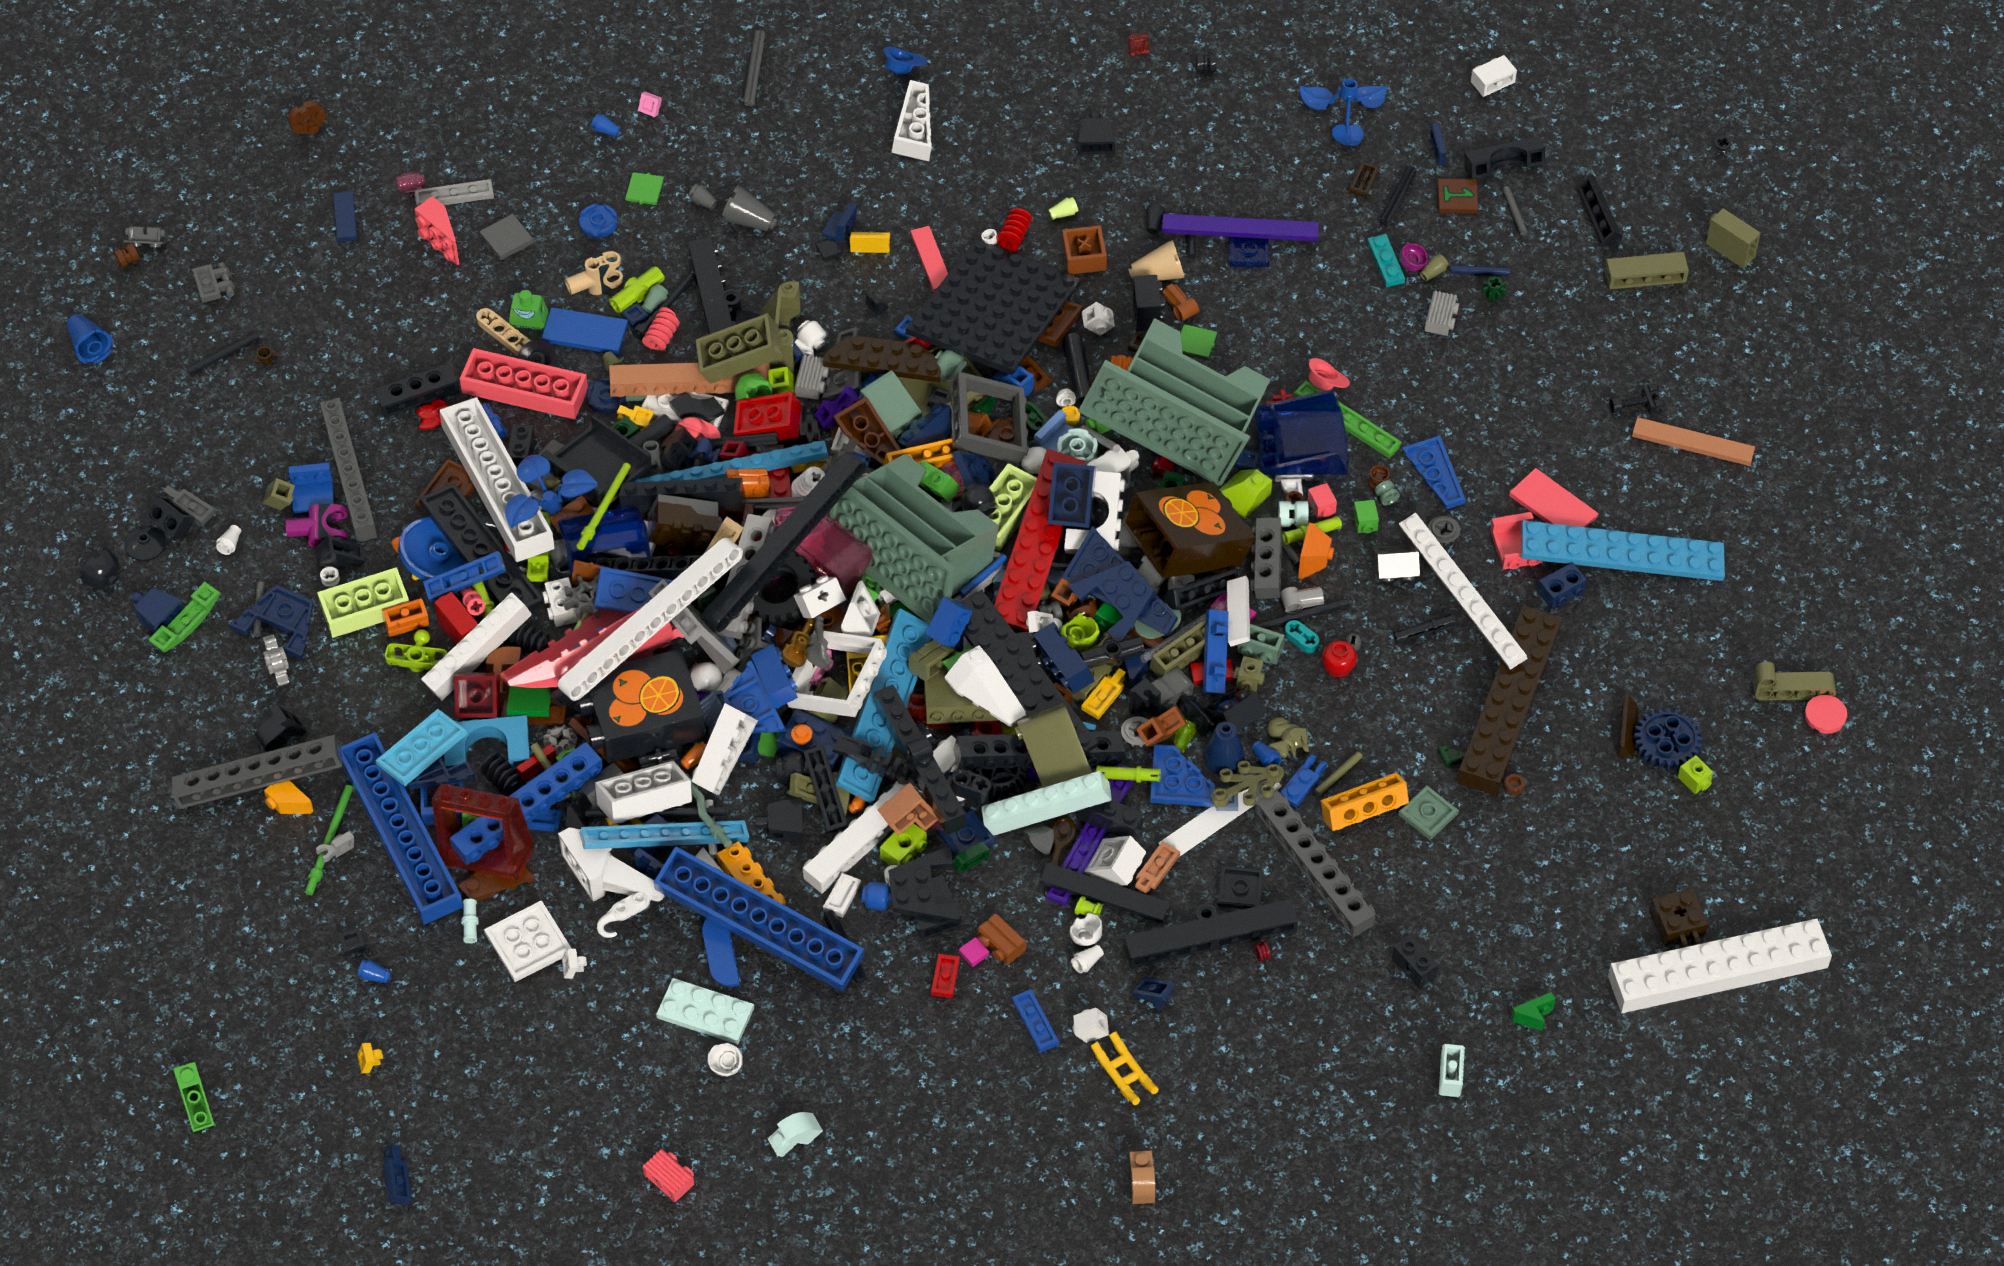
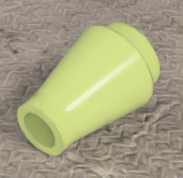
(1064, 208)

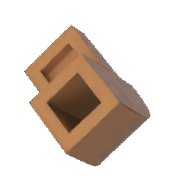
(1142, 1177)

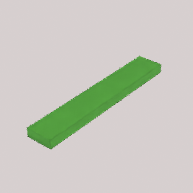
(1359, 426)

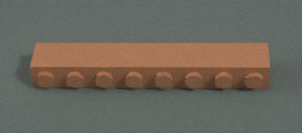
(670, 379)

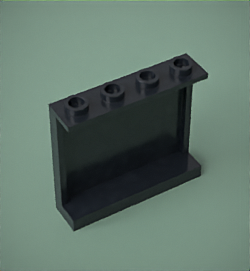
(601, 454)

